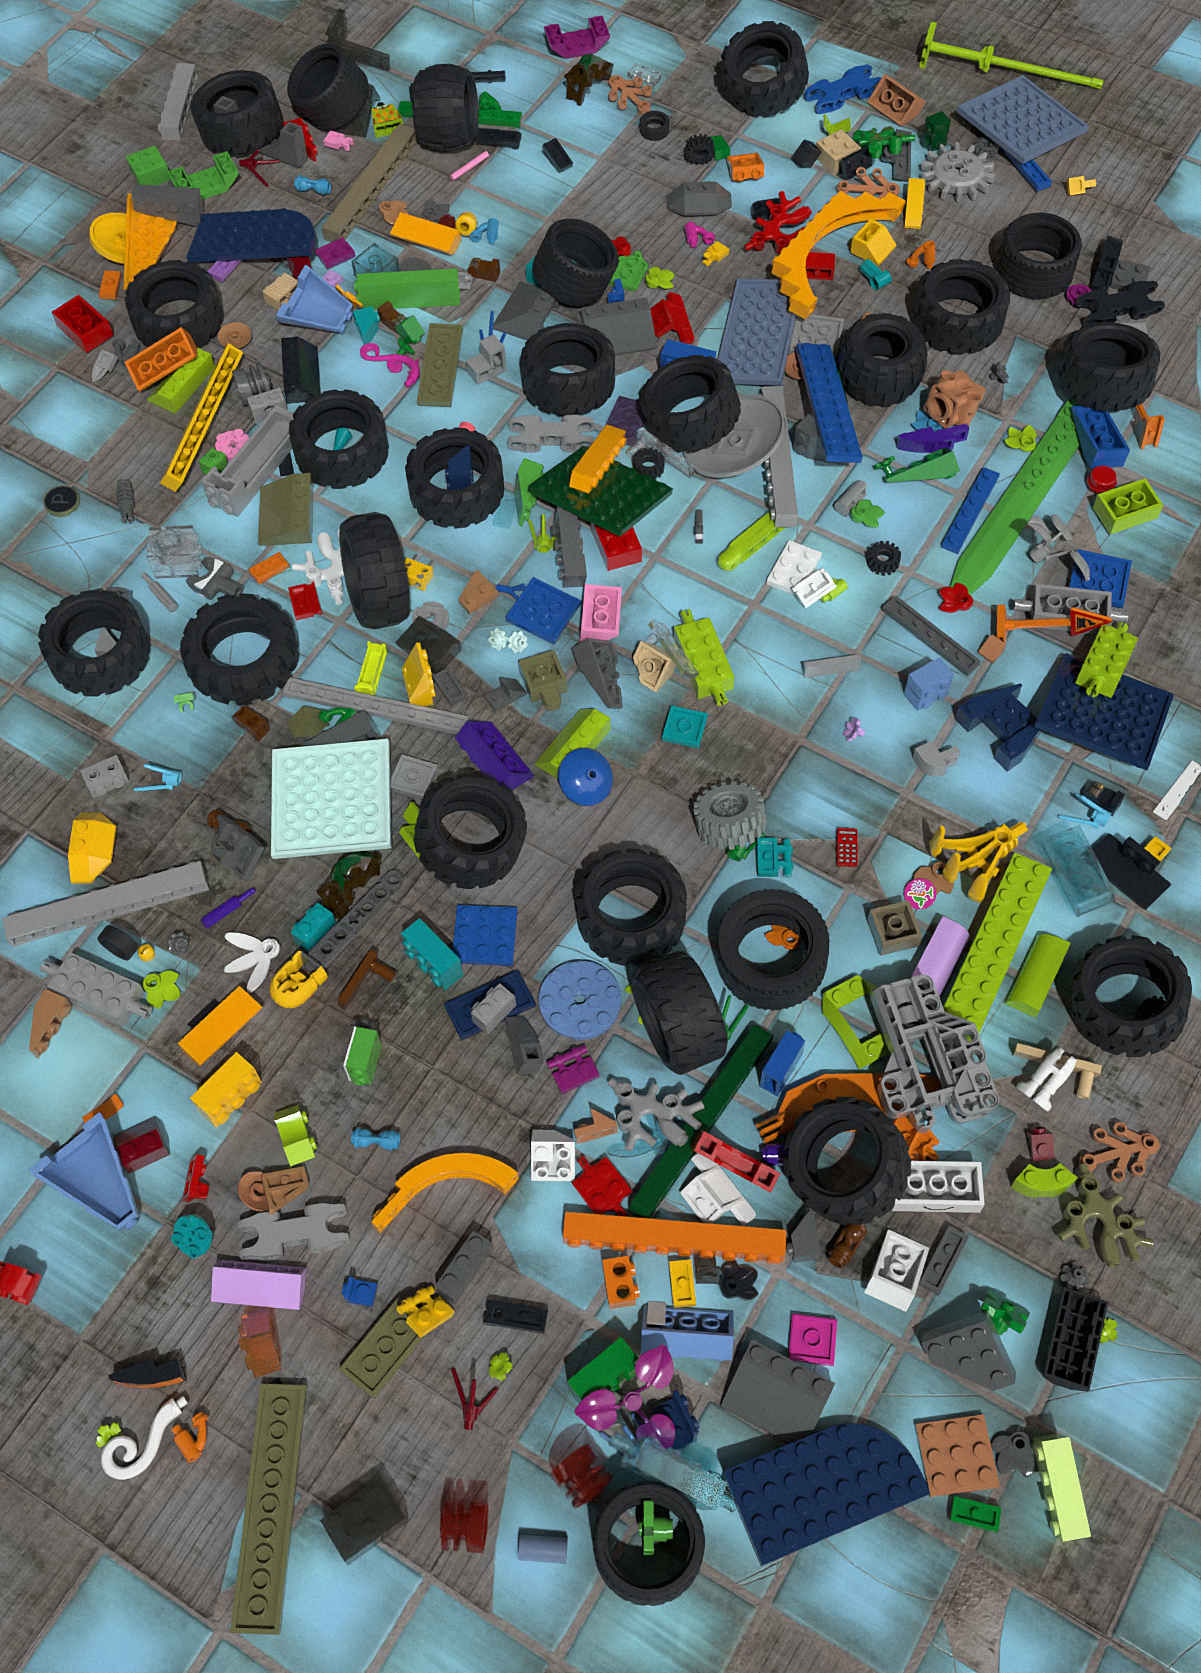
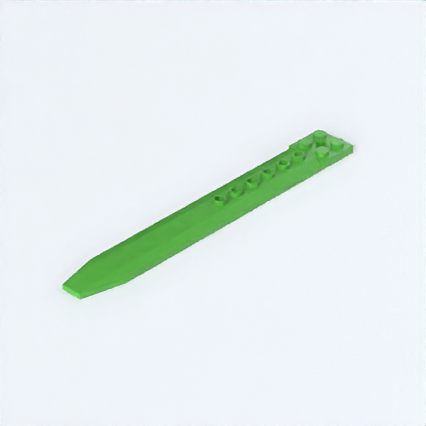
(1019, 502)

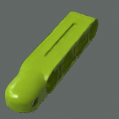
(748, 543)

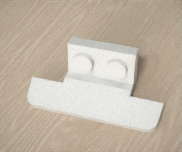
(714, 1194)

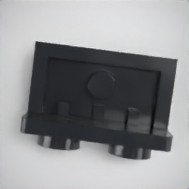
(853, 161)

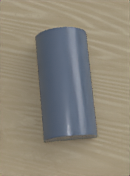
(542, 1549)

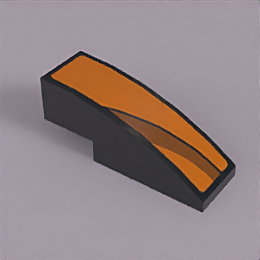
(150, 1374)

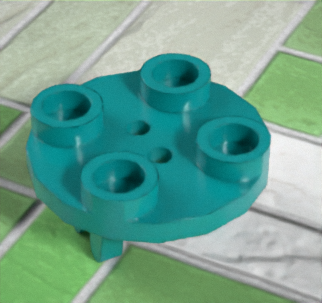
(184, 1232)

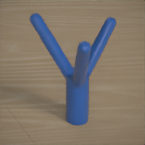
(509, 589)

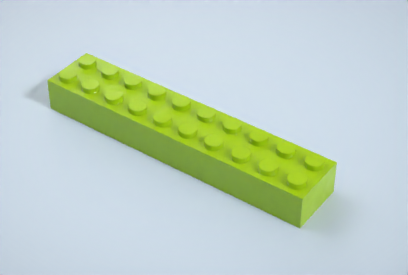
(997, 940)

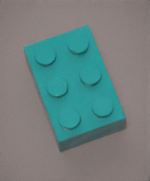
(431, 955)

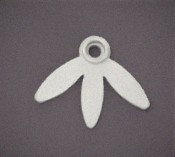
(261, 954)

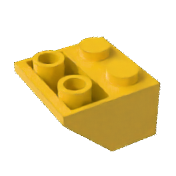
(873, 242)

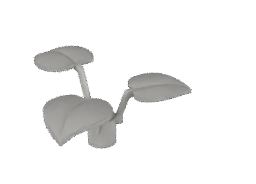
(1043, 549)

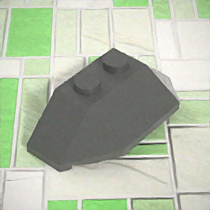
(699, 198)

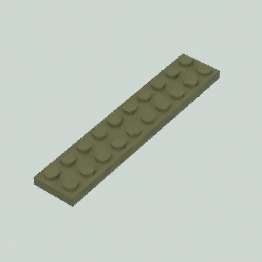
(269, 1510)

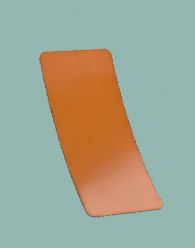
(107, 1109)

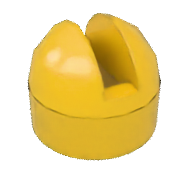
(148, 954)

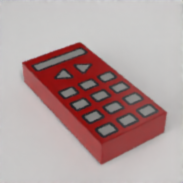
(847, 847)

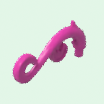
(391, 360)

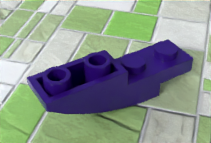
(928, 441)

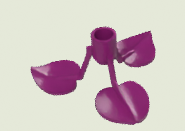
(599, 1406)

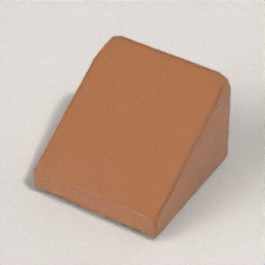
(992, 648)

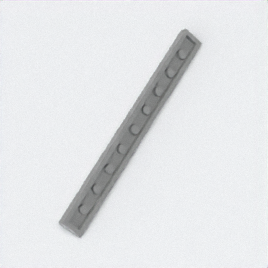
(375, 706)

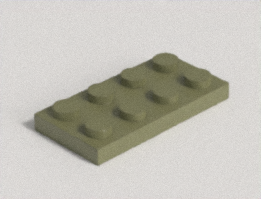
(381, 1352)

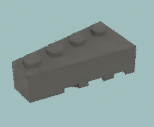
(169, 202)
(569, 549)

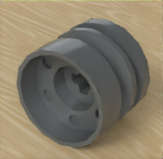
(251, 383)

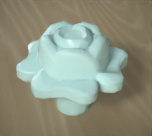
(498, 639)
(517, 642)

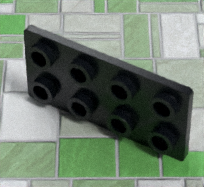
(1131, 869)

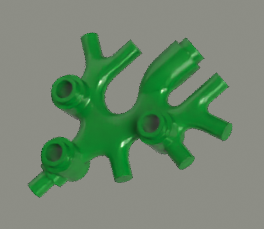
(877, 140)

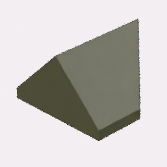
(306, 722)

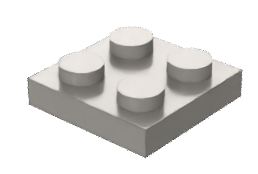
(413, 777)

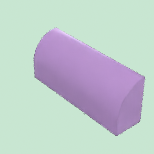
(943, 953)
(258, 1284)

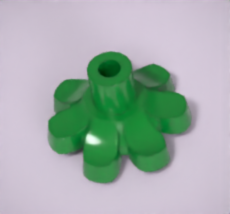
(404, 348)
(885, 465)

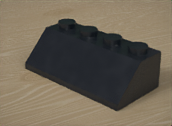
(300, 369)

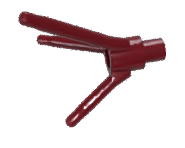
(251, 164)
(470, 1410)

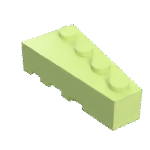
(1061, 1486)

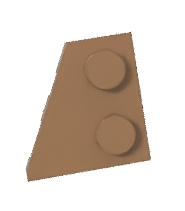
(283, 1187)

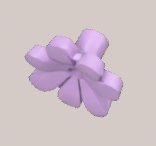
(853, 729)

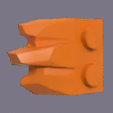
(919, 1143)

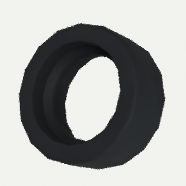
(654, 134)
(117, 942)

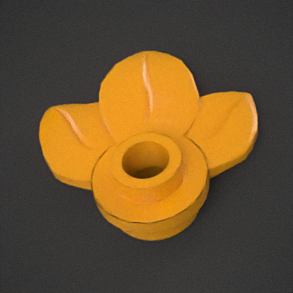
(350, 297)

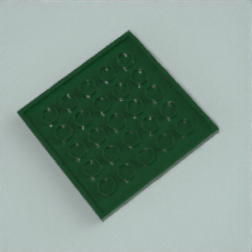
(616, 502)

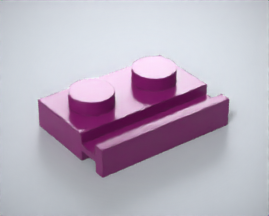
(335, 253)

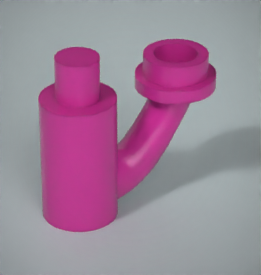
(692, 237)

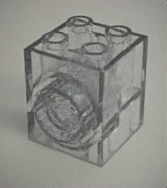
(174, 551)

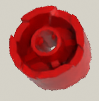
(18, 1283)

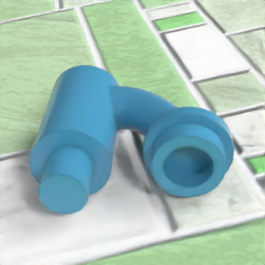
(492, 231)

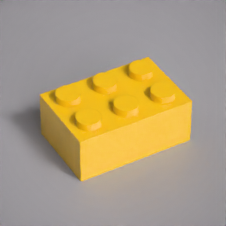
(226, 1090)

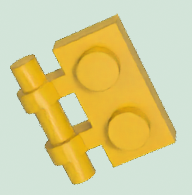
(429, 1316)

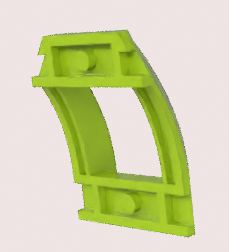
(841, 996)

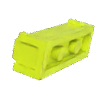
(371, 669)

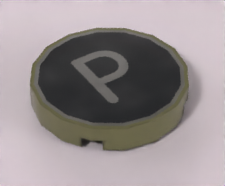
(61, 501)

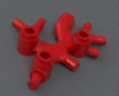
(778, 217)

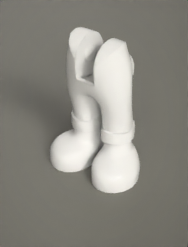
(1057, 1079)

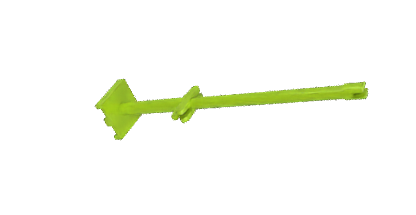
(985, 58)

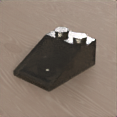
(438, 643)

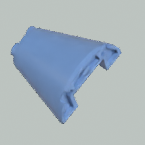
(316, 305)

